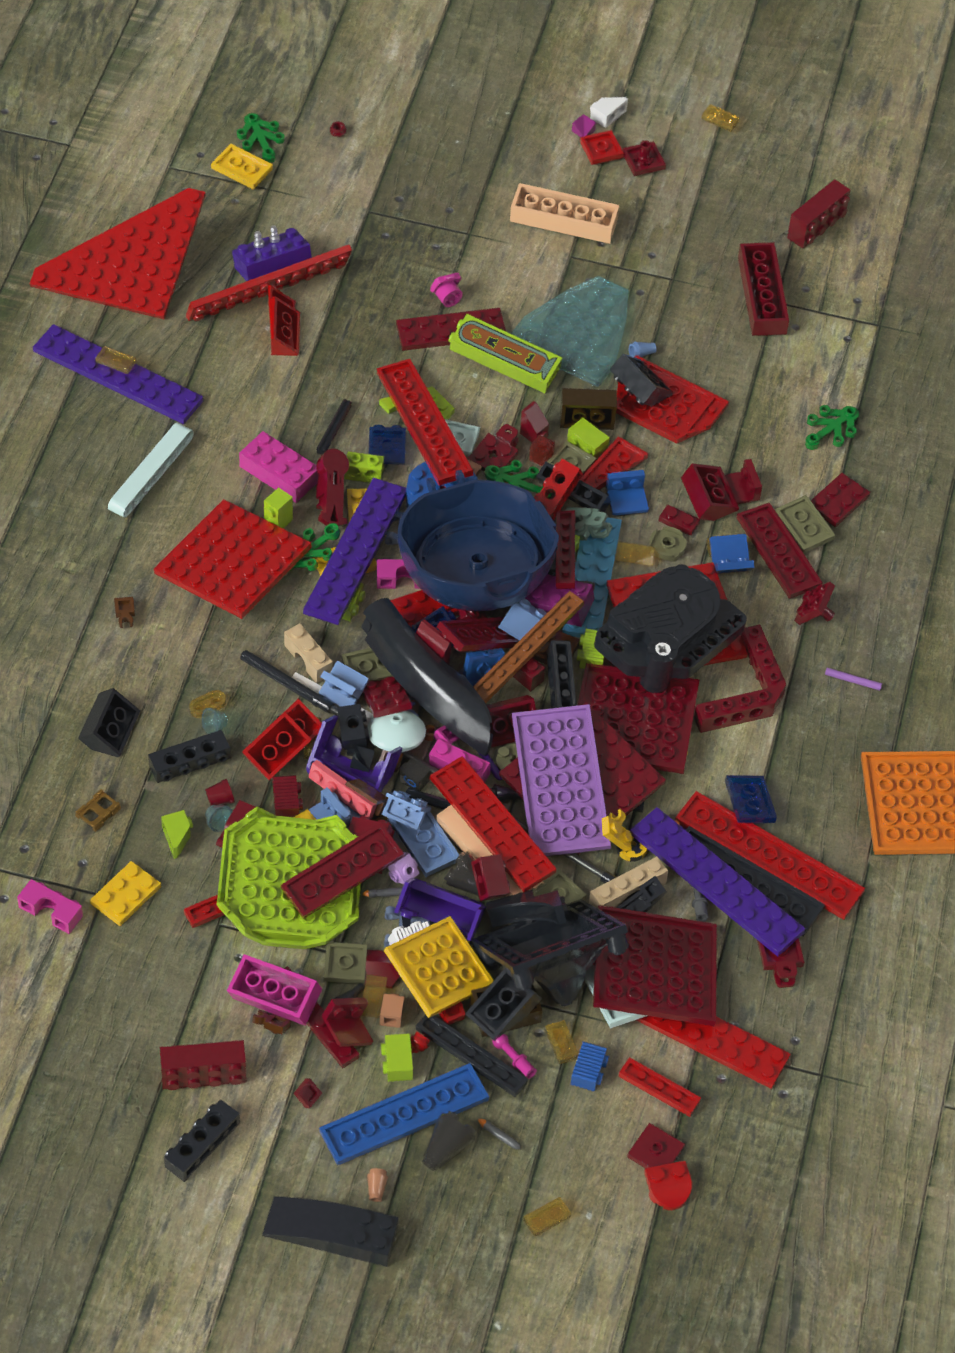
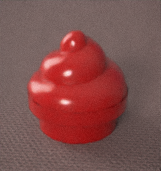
(418, 1042)

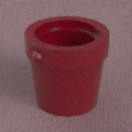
(220, 793)

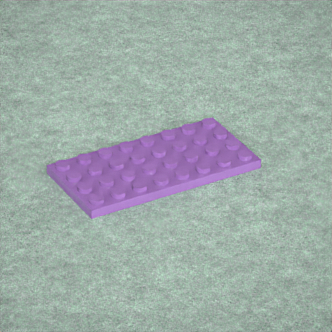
(560, 779)

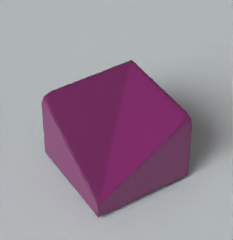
(583, 126)

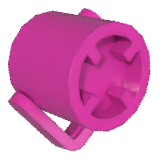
(447, 289)

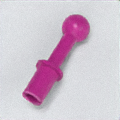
(519, 1061)

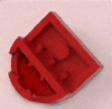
(669, 1184)

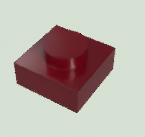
(307, 1093)

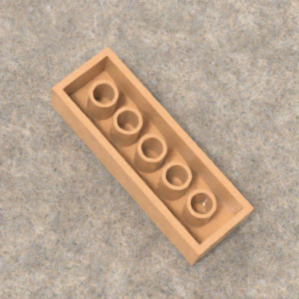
(564, 213)

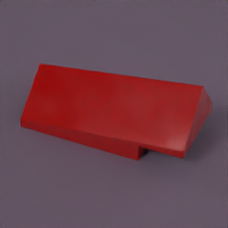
(284, 323)
(283, 739)

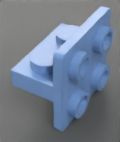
(343, 685)
(330, 806)
(405, 810)

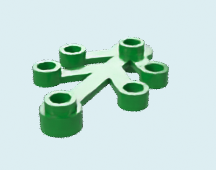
(254, 121)
(847, 414)
(498, 474)
(332, 532)

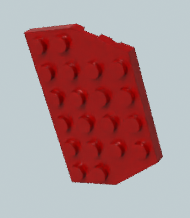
(678, 416)

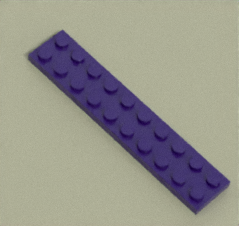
(137, 385)
(355, 551)
(717, 881)

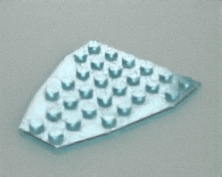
(581, 327)

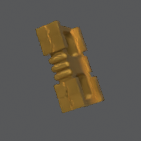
(103, 813)

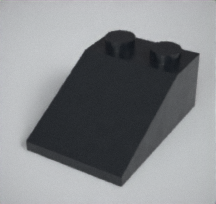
(502, 1006)

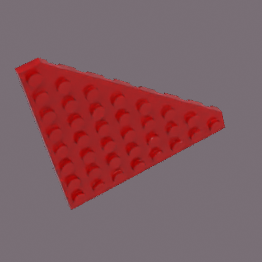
(132, 262)

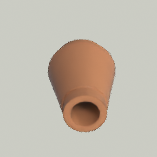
(376, 1184)

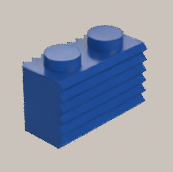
(589, 1066)

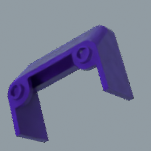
(328, 751)
(436, 904)

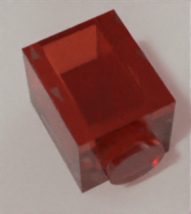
(541, 450)

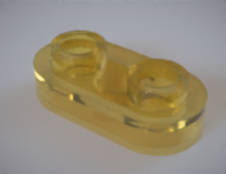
(207, 701)

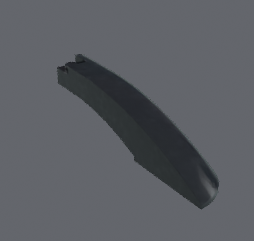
(427, 676)

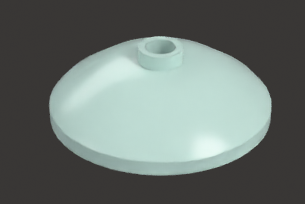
(397, 730)

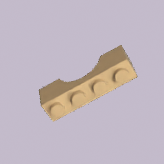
(618, 889)

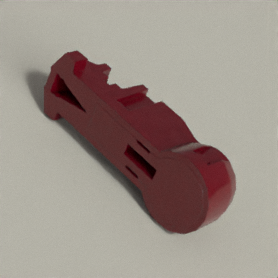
(330, 487)

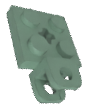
(591, 522)

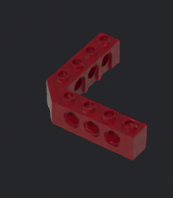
(750, 705)

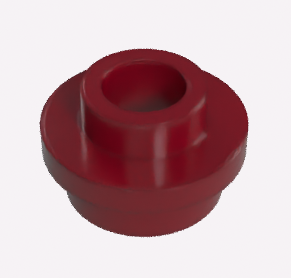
(338, 129)

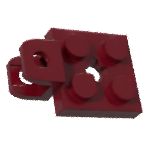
(502, 445)
(784, 965)

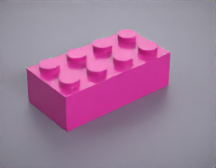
(278, 466)
(274, 989)

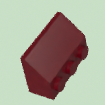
(709, 491)
(501, 717)

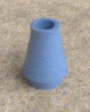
(641, 349)

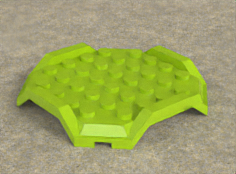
(264, 854)

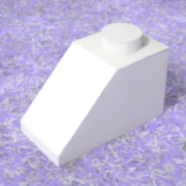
(608, 110)

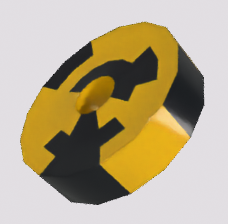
(635, 853)

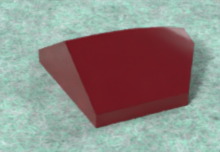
(380, 965)

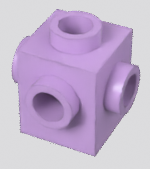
(403, 869)

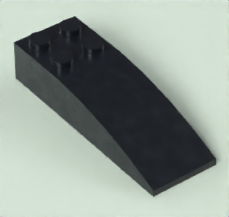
(333, 1228)

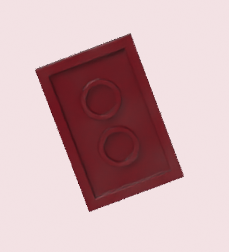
(839, 499)
(386, 697)

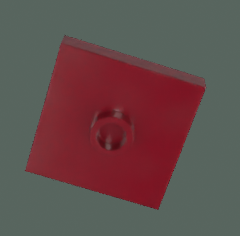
(655, 1148)

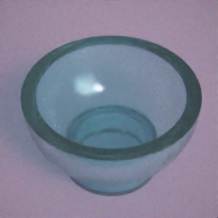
(213, 720)
(217, 817)

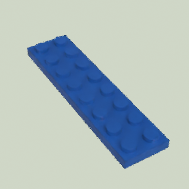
(403, 1114)

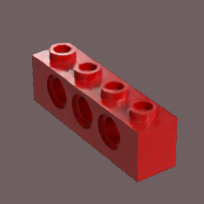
(562, 491)

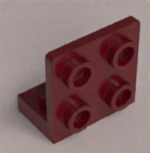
(745, 484)
(344, 1021)

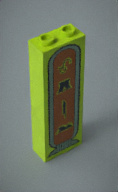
(505, 353)

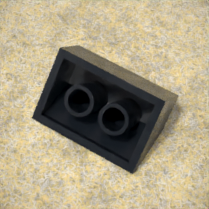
(640, 380)
(109, 723)

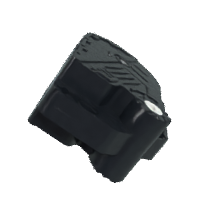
(668, 626)

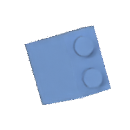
(521, 619)

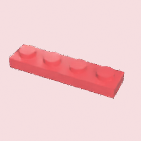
(327, 778)

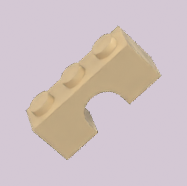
(301, 644)

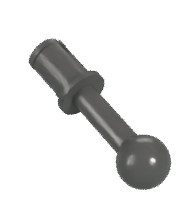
(700, 906)

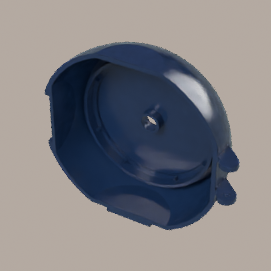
(471, 523)

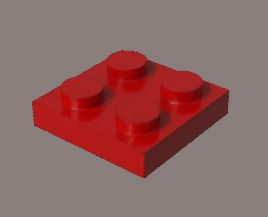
(601, 147)

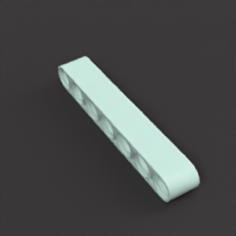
(150, 470)

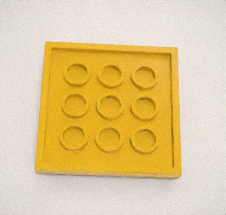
(438, 966)

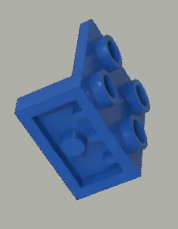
(627, 492)
(730, 553)

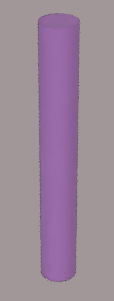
(854, 679)

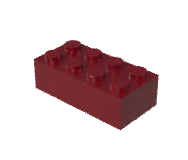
(818, 213)
(203, 1065)

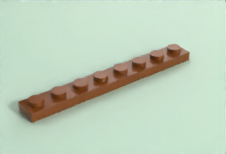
(528, 646)

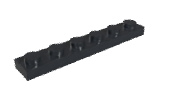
(470, 1052)

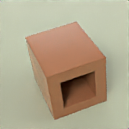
(392, 1010)

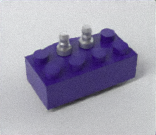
(270, 253)

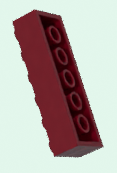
(763, 289)

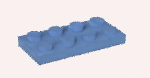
(427, 845)

